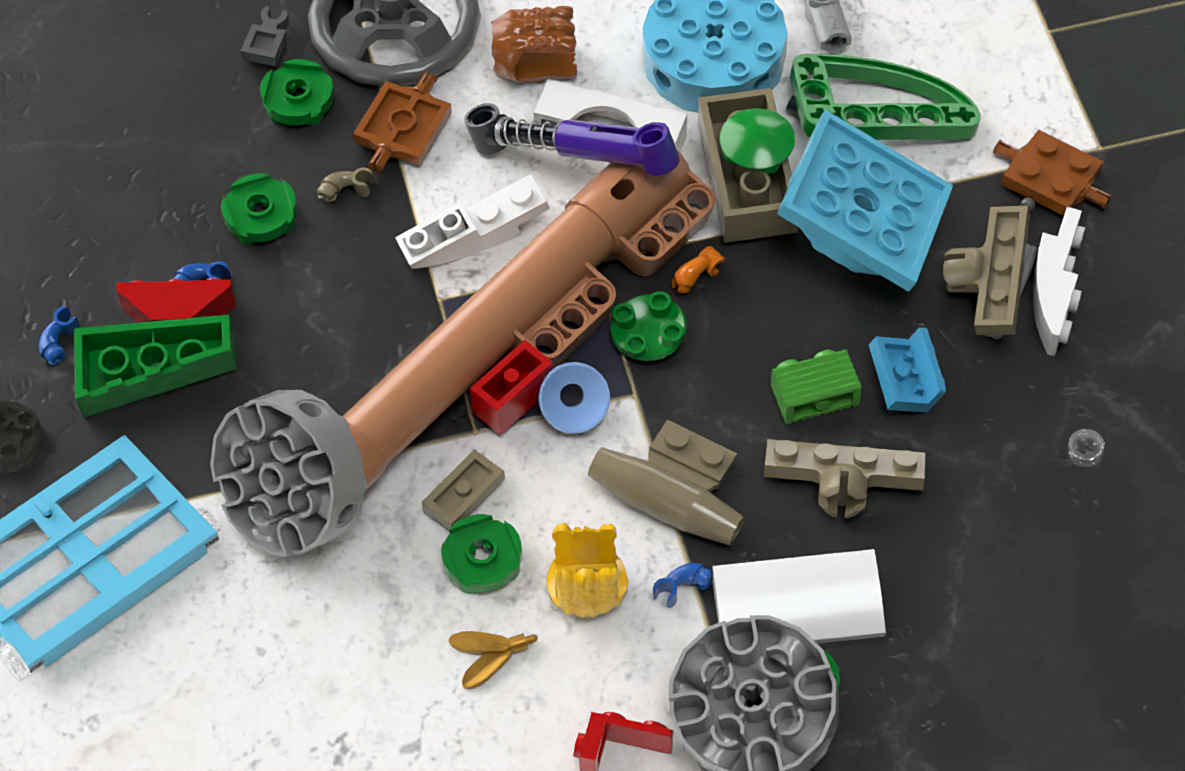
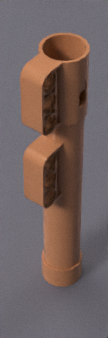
(531, 298)

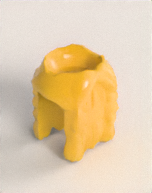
(586, 571)

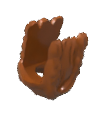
(534, 44)

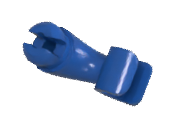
(200, 271)
(49, 341)
(686, 574)

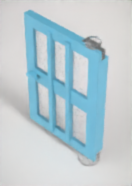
(91, 553)

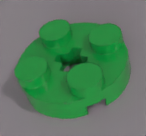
(301, 109)
(264, 225)
(487, 574)

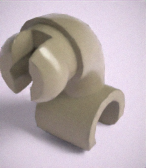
(335, 182)

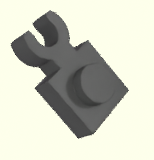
(266, 42)

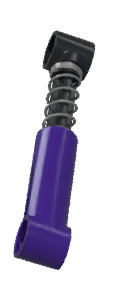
(643, 146)

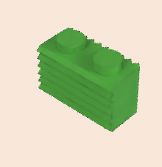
(815, 385)

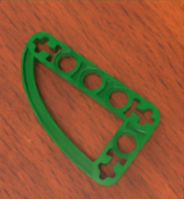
(953, 113)

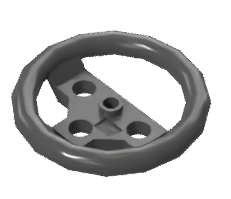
(391, 21)

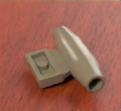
(674, 482)

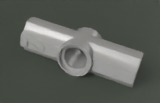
(828, 24)

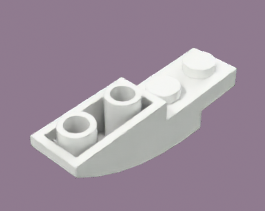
(467, 231)
(1055, 283)

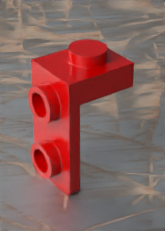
(616, 728)

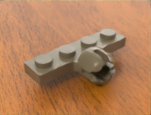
(993, 270)
(844, 471)

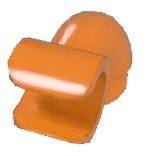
(690, 271)

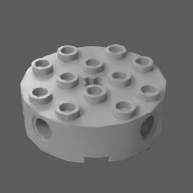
(288, 472)
(747, 662)

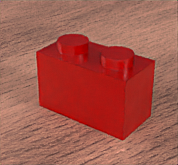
(510, 387)

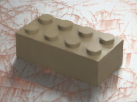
(744, 197)

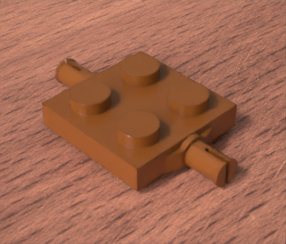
(402, 123)
(1052, 173)

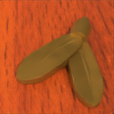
(494, 650)

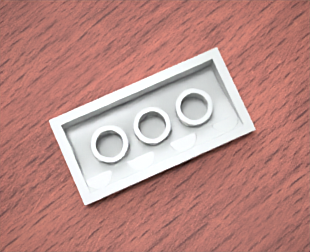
(822, 594)

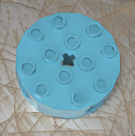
(713, 48)

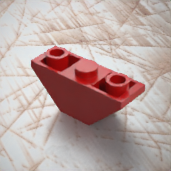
(175, 299)

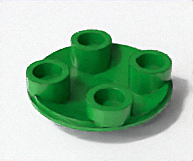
(757, 139)
(648, 327)

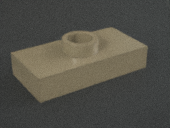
(463, 489)

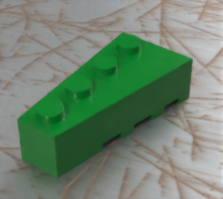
(148, 358)

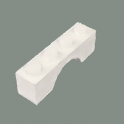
(569, 102)

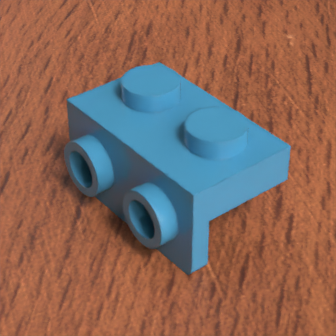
(908, 372)

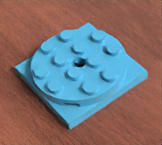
(897, 198)

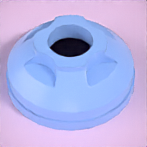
(588, 411)

